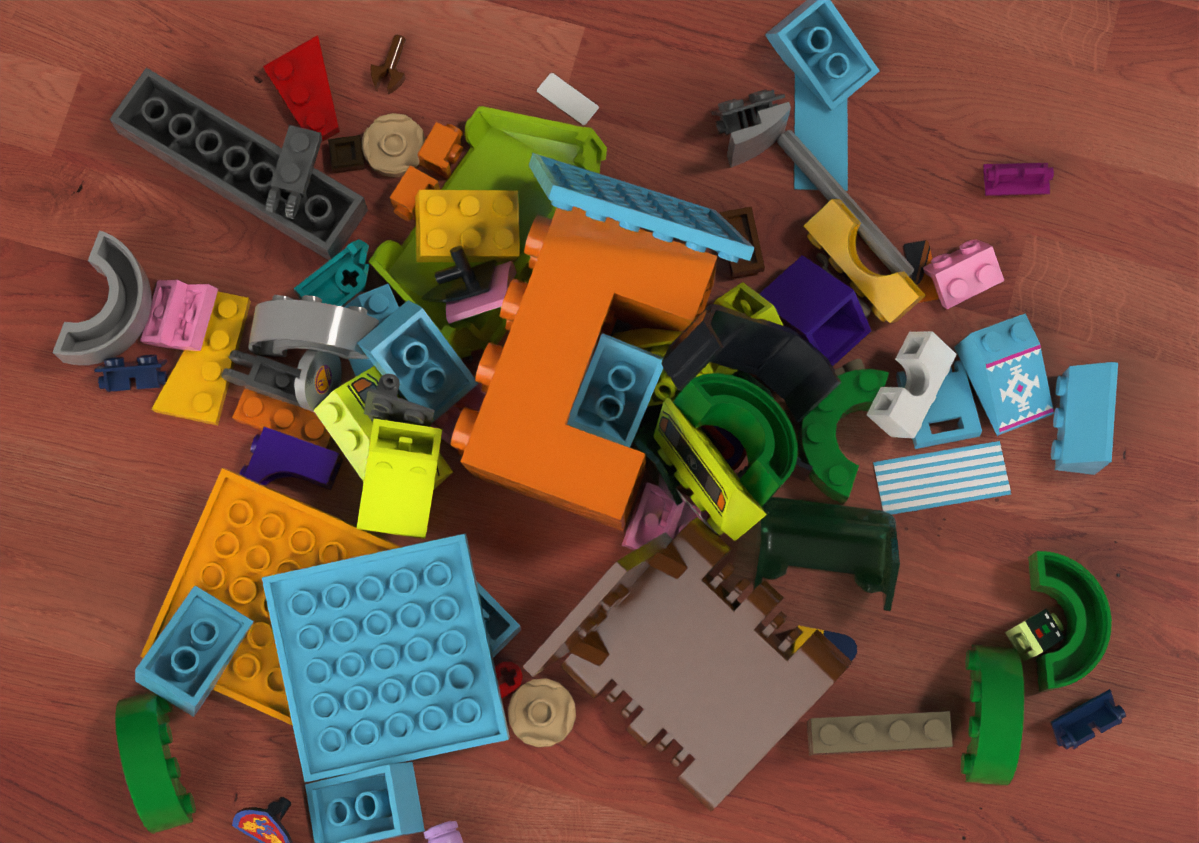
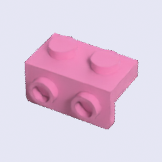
(964, 272)

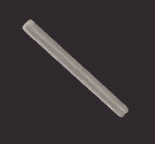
(832, 190)

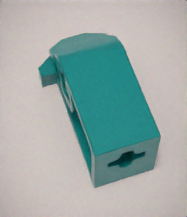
(328, 279)

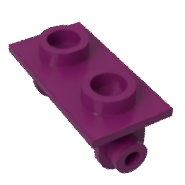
(1017, 179)

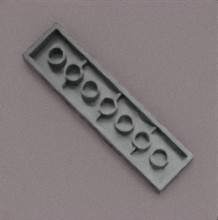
(234, 162)

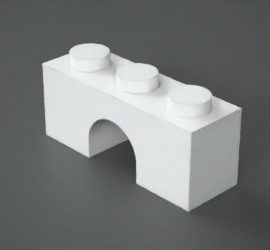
(926, 364)

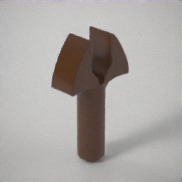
(390, 66)

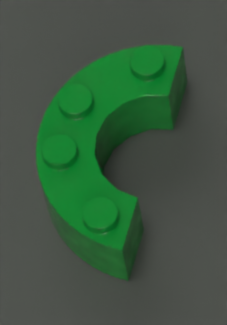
(753, 420)
(817, 431)
(1086, 616)
(998, 715)
(148, 764)

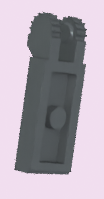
(294, 169)
(265, 377)

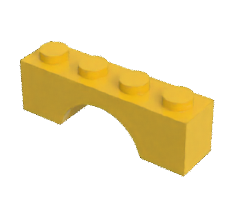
(836, 232)

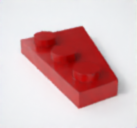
(305, 88)

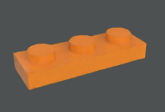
(261, 411)

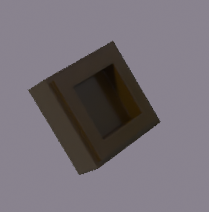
(346, 154)

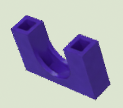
(284, 456)

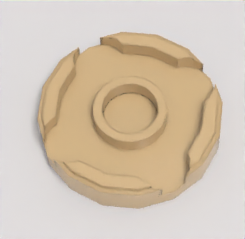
(393, 144)
(542, 713)

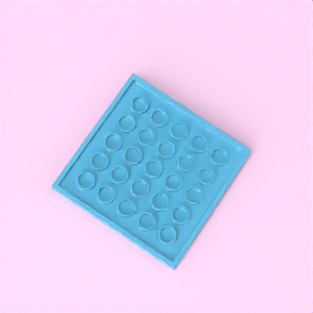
(639, 207)
(385, 658)

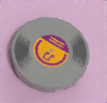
(318, 378)

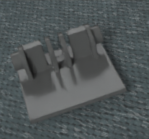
(728, 110)
(386, 405)

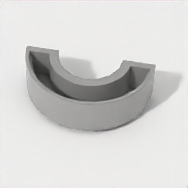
(121, 317)
(308, 325)

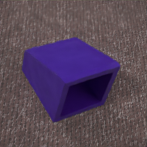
(818, 308)

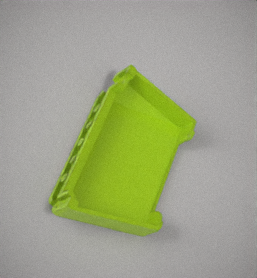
(496, 161)

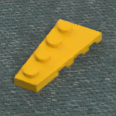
(196, 384)

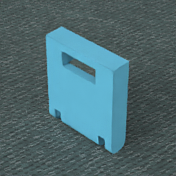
(952, 402)

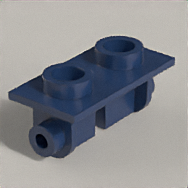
(118, 373)
(1077, 725)

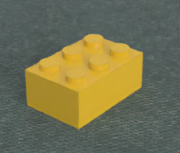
(475, 219)

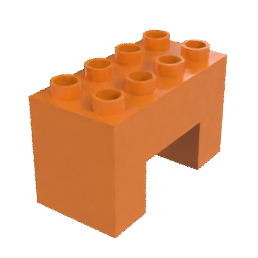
(578, 288)

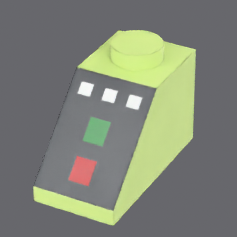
(1036, 634)

